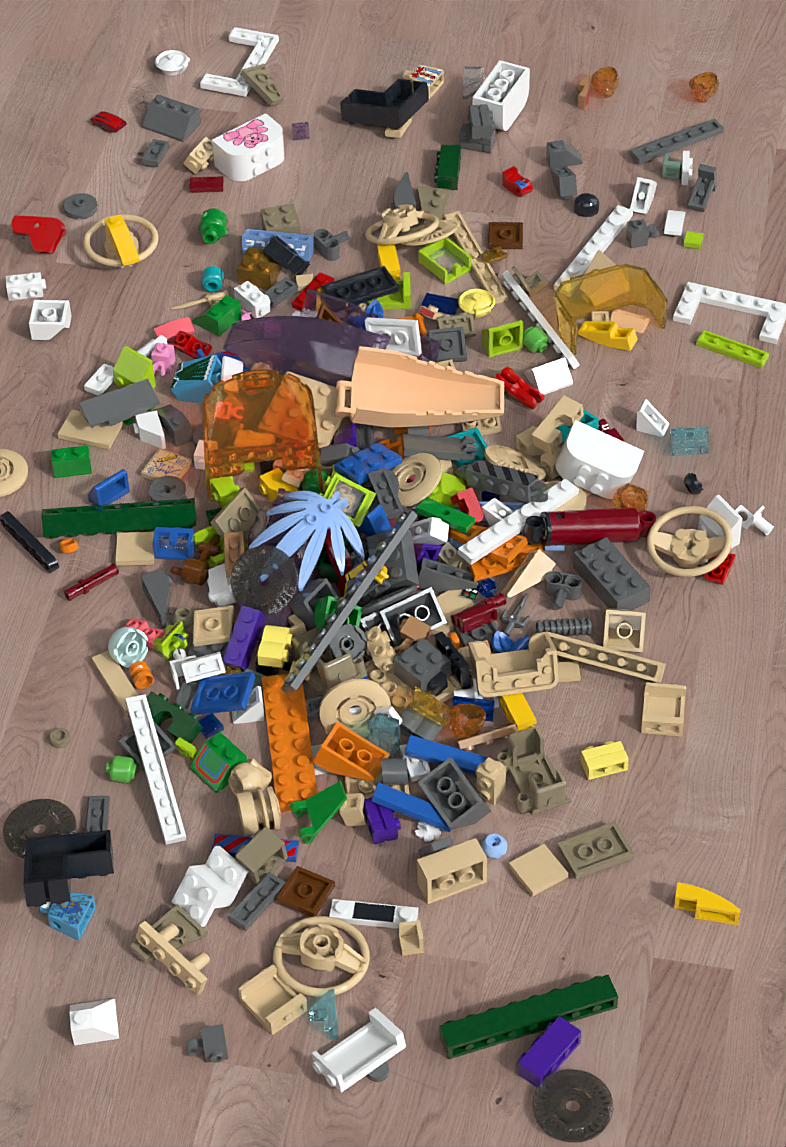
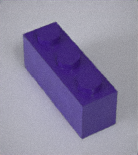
(244, 638)
(549, 1051)

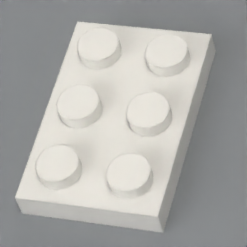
(403, 333)

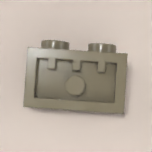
(461, 320)

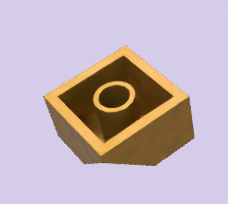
(258, 269)

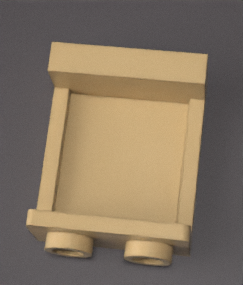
(663, 709)
(271, 1000)

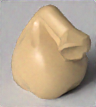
(249, 777)

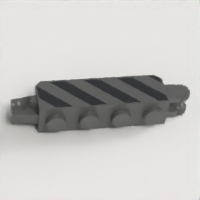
(503, 481)

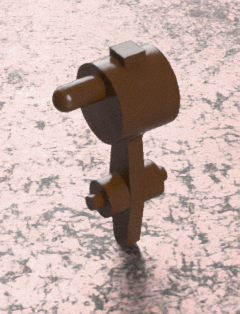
(195, 570)

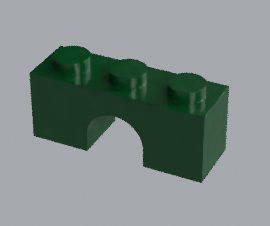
(183, 725)

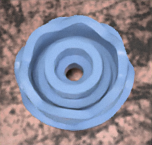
(497, 850)

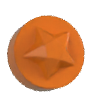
(68, 545)

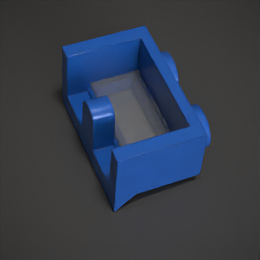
(173, 543)

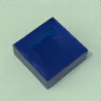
(210, 725)

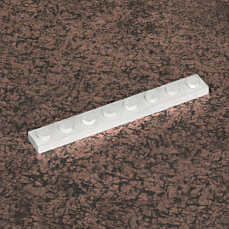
(599, 241)
(535, 315)
(515, 522)
(155, 769)

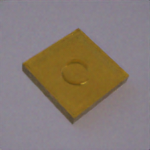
(430, 706)

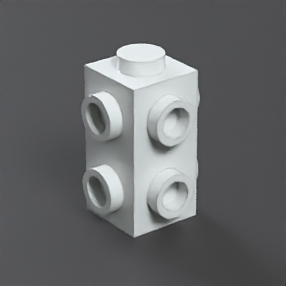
(25, 286)
(252, 299)
(220, 587)

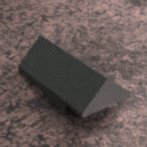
(119, 404)
(420, 605)

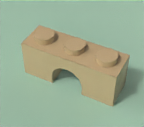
(563, 413)
(525, 444)

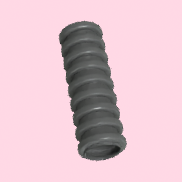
(565, 627)

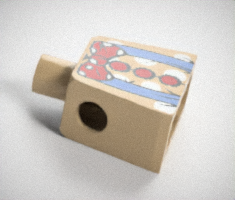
(433, 77)

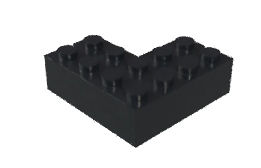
(385, 108)
(58, 859)

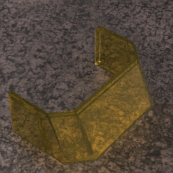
(606, 291)

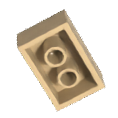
(452, 870)

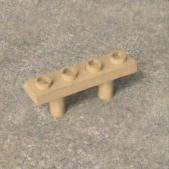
(177, 964)

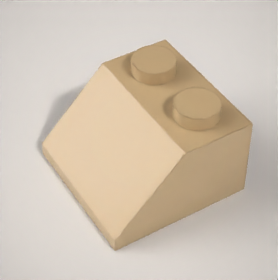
(624, 629)

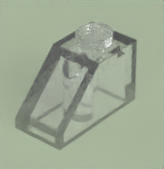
(472, 80)

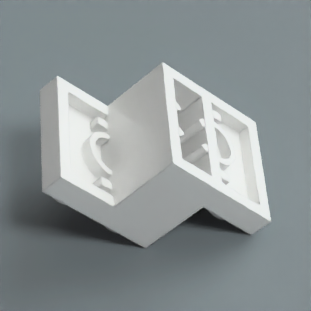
(210, 885)

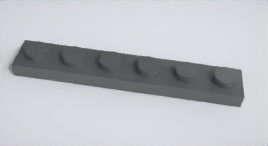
(676, 141)

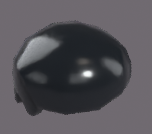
(586, 205)

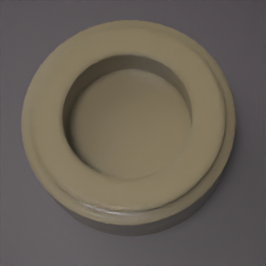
(59, 738)

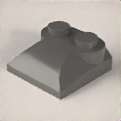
(130, 748)

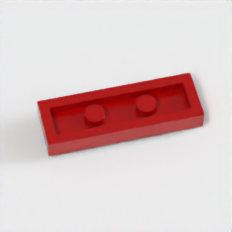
(319, 280)

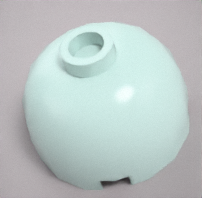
(127, 646)

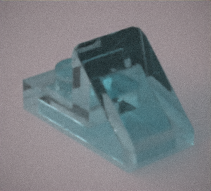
(325, 1011)

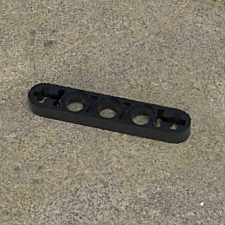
(29, 542)

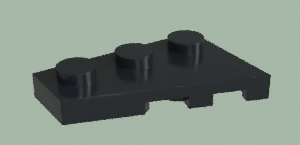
(459, 666)

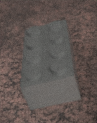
(611, 576)

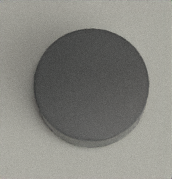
(380, 1073)

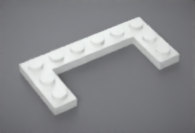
(264, 45)
(698, 293)

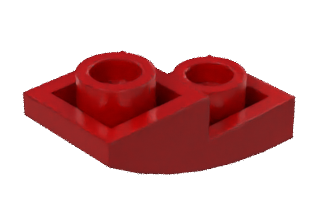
(189, 345)
(721, 572)

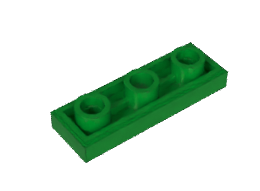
(456, 519)

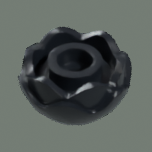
(692, 484)

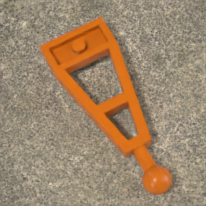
(503, 554)

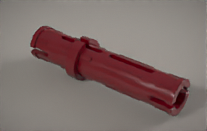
(85, 585)
(499, 600)

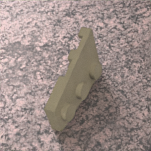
(262, 83)
(433, 201)
(188, 932)

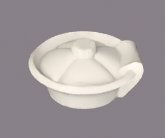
(172, 62)

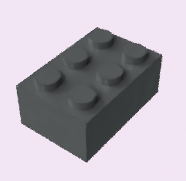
(401, 563)

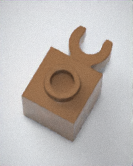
(412, 631)

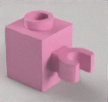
(163, 358)

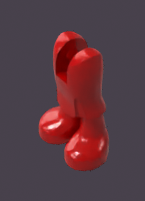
(520, 390)

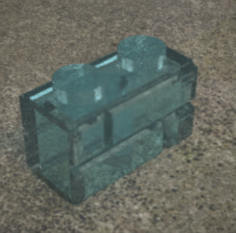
(689, 441)
(385, 733)

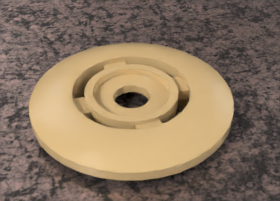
(444, 229)
(506, 456)
(13, 471)
(427, 473)
(352, 692)

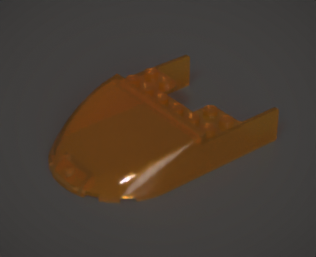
(257, 420)

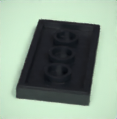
(362, 286)

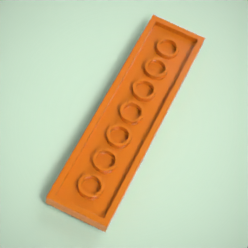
(288, 742)

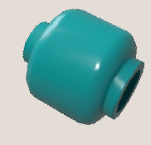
(212, 278)

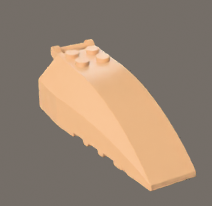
(409, 392)

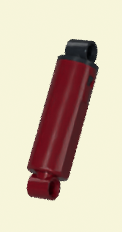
(588, 526)

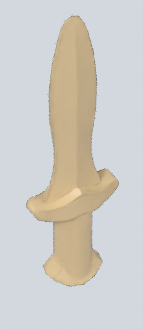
(208, 298)

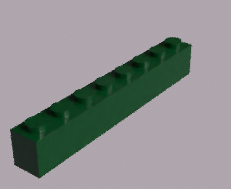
(118, 517)
(527, 1016)

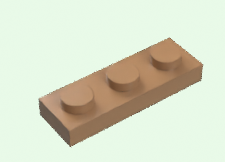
(234, 548)
(485, 737)

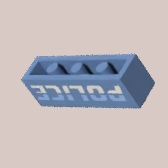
(260, 238)

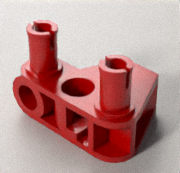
(44, 237)

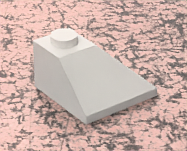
(94, 1021)

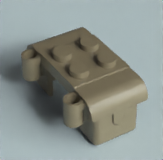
(328, 671)
(533, 772)

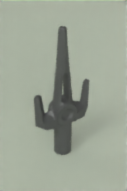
(513, 620)

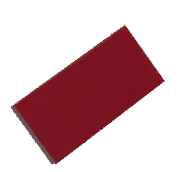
(206, 184)
(478, 617)

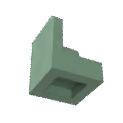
(671, 168)

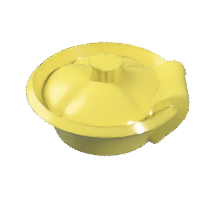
(476, 302)

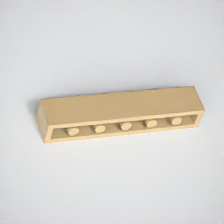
(608, 658)

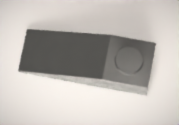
(564, 182)
(403, 193)
(175, 425)
(443, 577)
(157, 590)

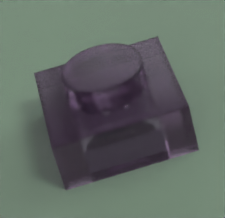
(300, 131)

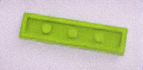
(732, 349)

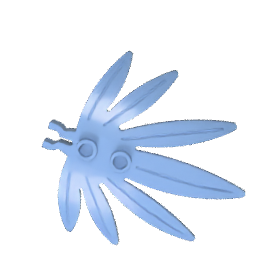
(315, 519)

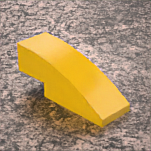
(608, 334)
(705, 904)

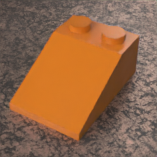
(350, 754)

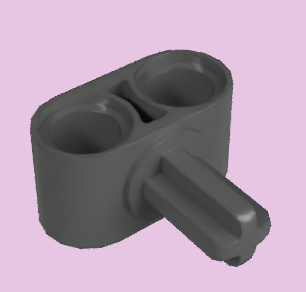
(328, 244)
(562, 587)

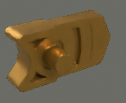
(494, 255)

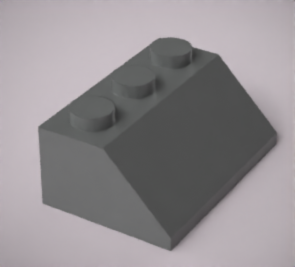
(171, 118)
(454, 795)

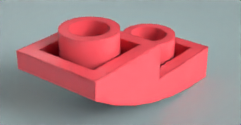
(172, 328)
(151, 633)

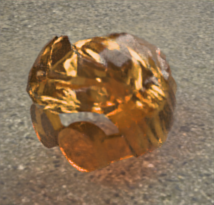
(605, 81)
(704, 86)
(631, 496)
(466, 719)

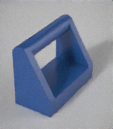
(110, 489)

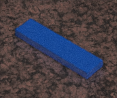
(438, 753)
(409, 806)

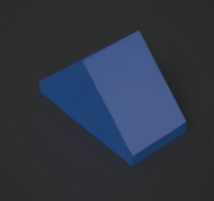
(375, 522)

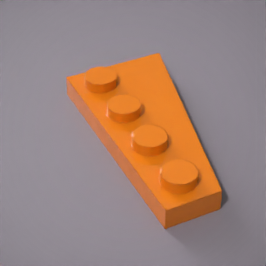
(488, 567)

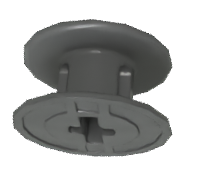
(167, 488)

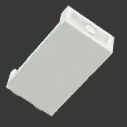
(360, 1052)

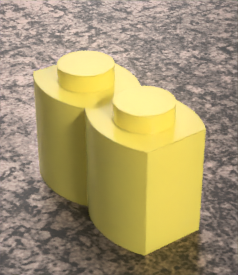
(274, 646)

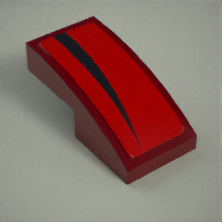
(109, 121)

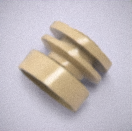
(258, 811)

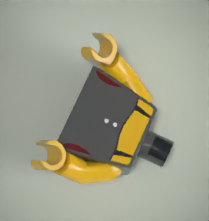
(377, 586)

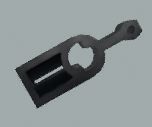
(286, 256)

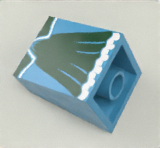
(196, 378)

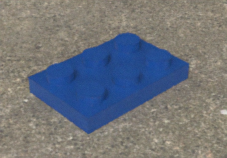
(368, 460)
(223, 693)

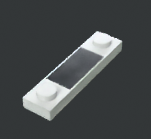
(372, 913)

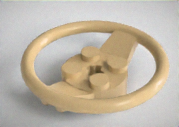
(400, 220)
(111, 256)
(689, 546)
(322, 950)

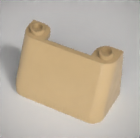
(515, 670)

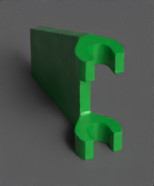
(320, 809)

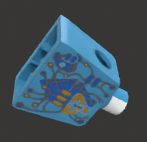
(71, 917)

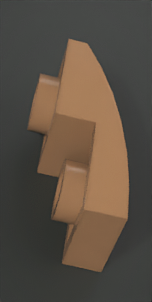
(583, 95)

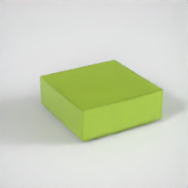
(693, 240)
(186, 749)

